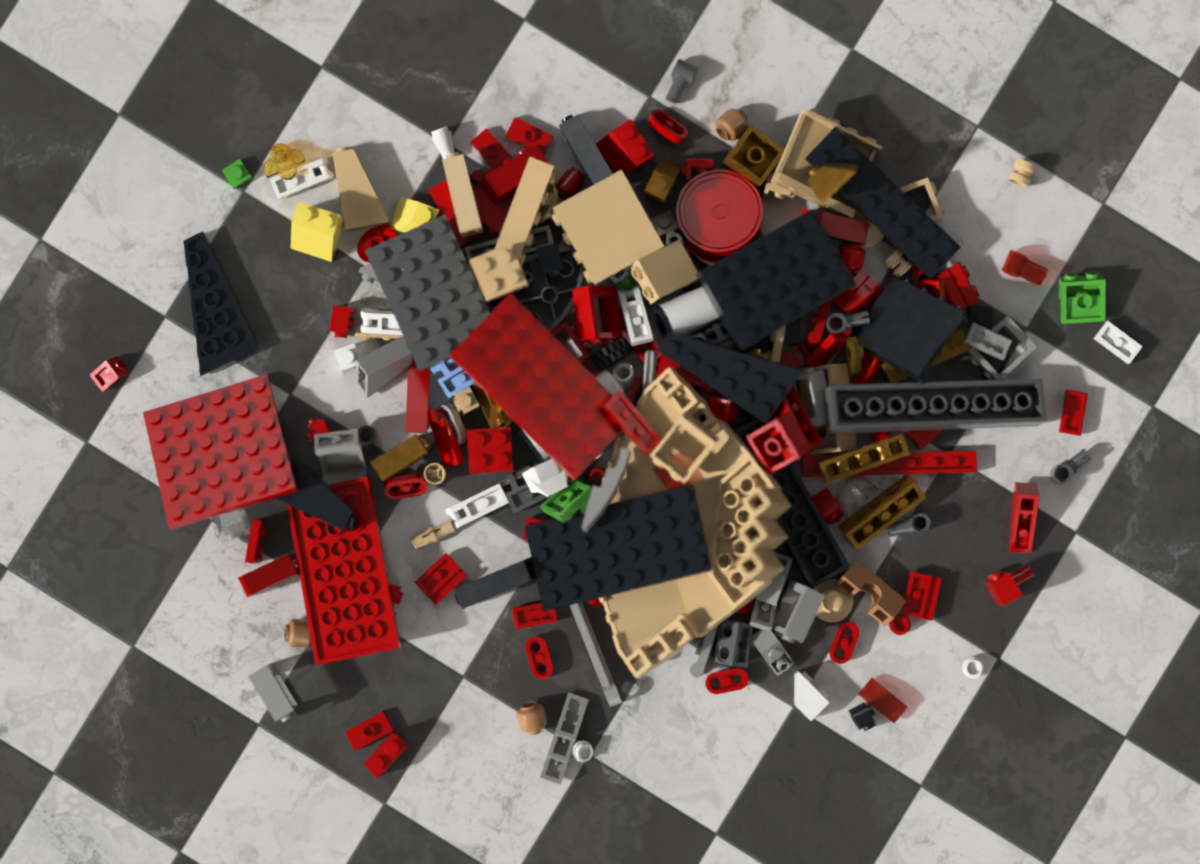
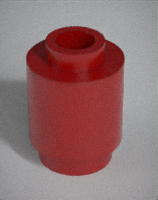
(570, 183)

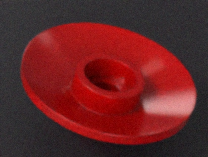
(372, 238)

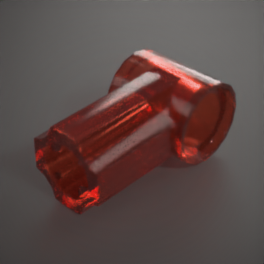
(1018, 266)

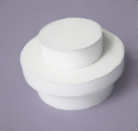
(972, 667)
(582, 751)

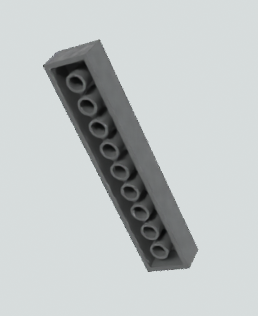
(934, 406)

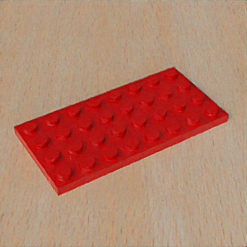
(539, 385)
(345, 580)

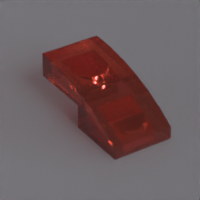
(883, 700)

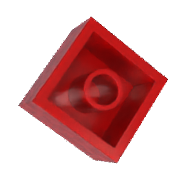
(779, 442)
(490, 450)

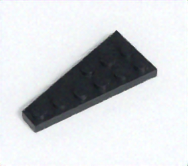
(217, 317)
(740, 376)

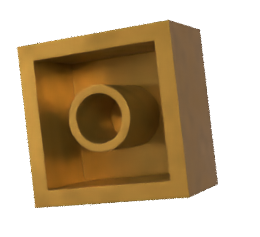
(753, 156)

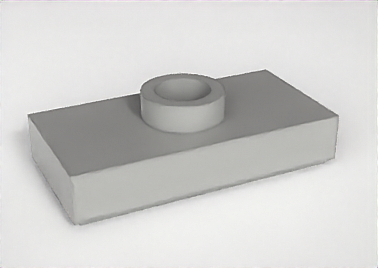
(987, 341)

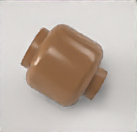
(731, 124)
(297, 633)
(531, 717)

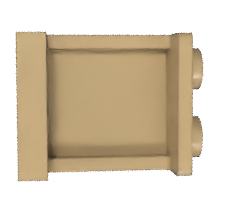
(664, 271)

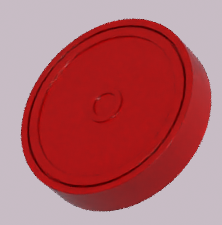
(719, 212)

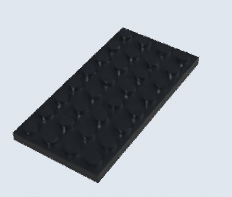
(625, 550)

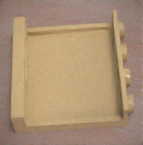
(794, 169)
(606, 228)

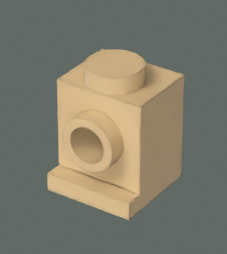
(776, 191)
(465, 401)

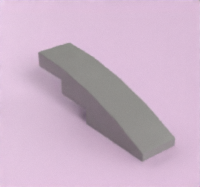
(602, 496)
(564, 739)

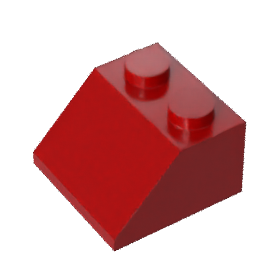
(625, 149)

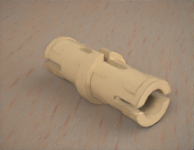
(433, 535)

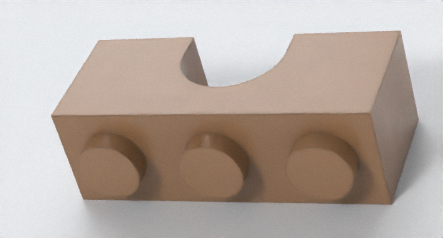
(885, 600)

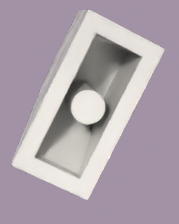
(349, 354)

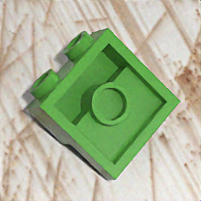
(1082, 298)
(566, 502)

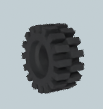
(611, 354)

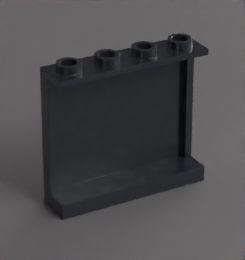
(908, 327)

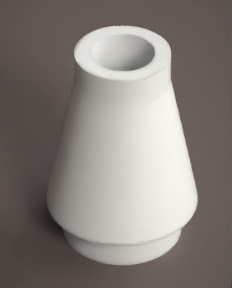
(443, 140)

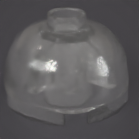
(854, 494)

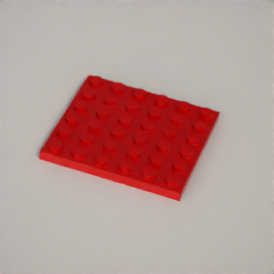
(219, 452)

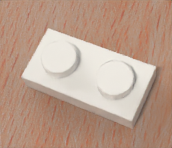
(1117, 342)

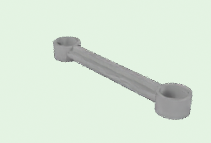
(596, 655)

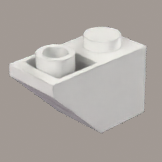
(807, 697)

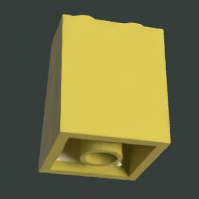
(316, 231)

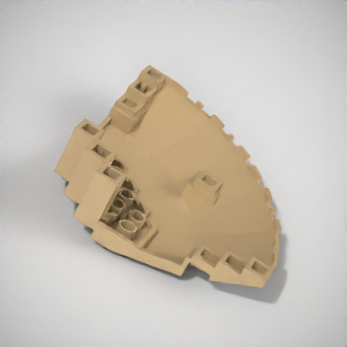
(738, 520)

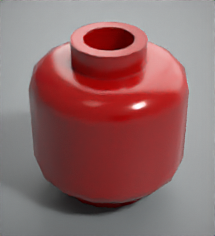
(852, 256)

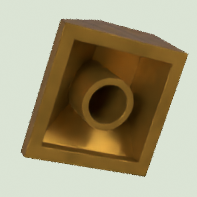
(829, 178)

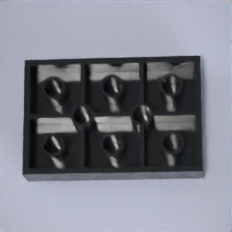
(775, 279)

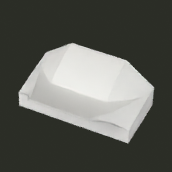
(546, 478)

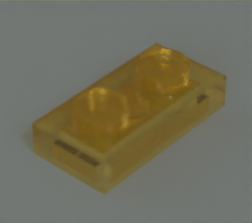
(853, 357)

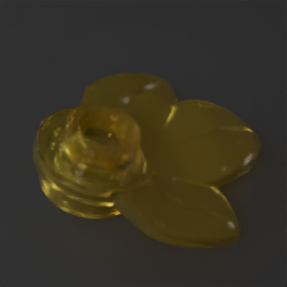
(283, 164)

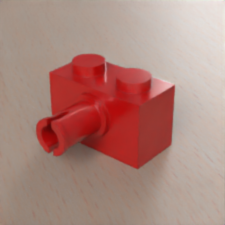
(1004, 585)

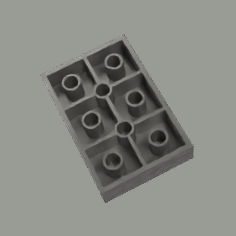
(429, 290)

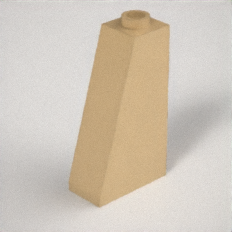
(462, 195)
(357, 196)

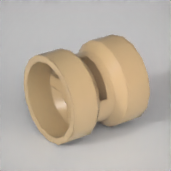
(1022, 172)
(893, 261)
(435, 473)

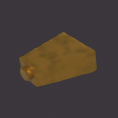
(662, 181)

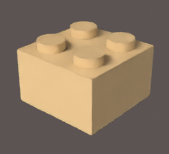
(499, 272)

